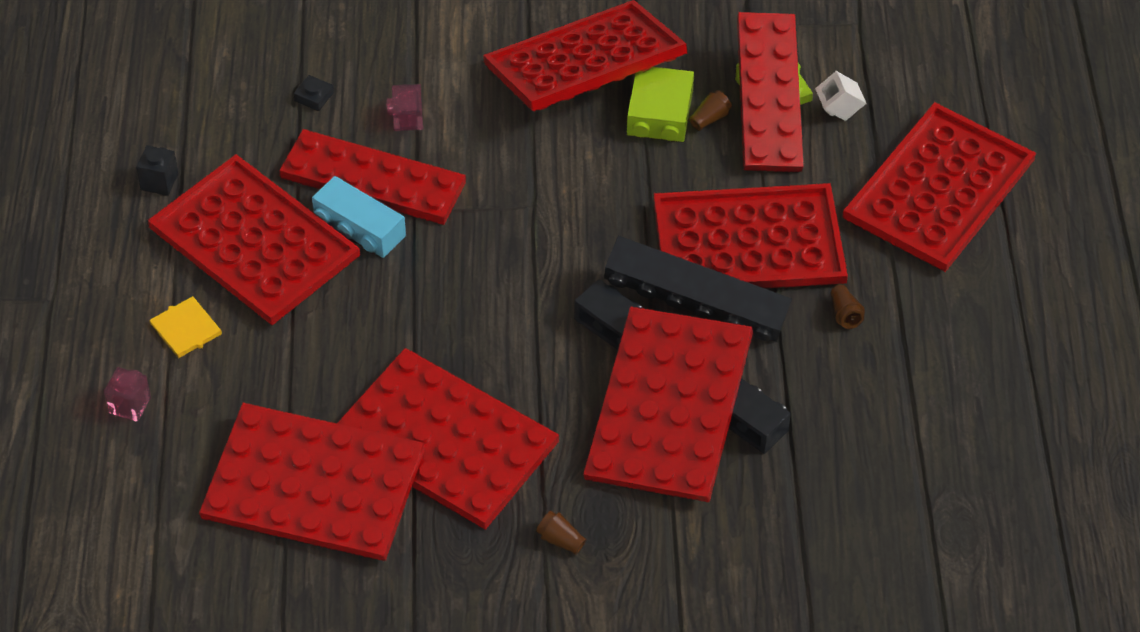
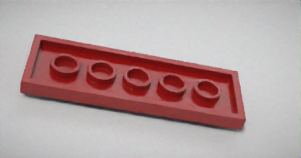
(769, 92)
(388, 178)

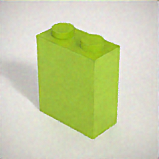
(660, 104)

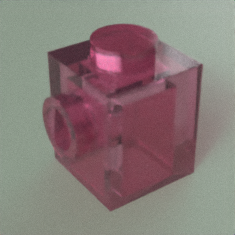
(406, 107)
(127, 394)

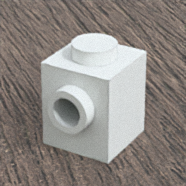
(840, 96)

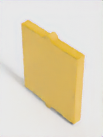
(185, 327)

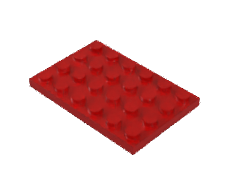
(584, 55)
(939, 186)
(756, 233)
(254, 239)
(669, 404)
(473, 443)
(313, 481)

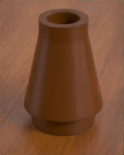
(713, 108)
(846, 307)
(560, 532)

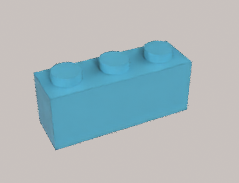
(359, 216)

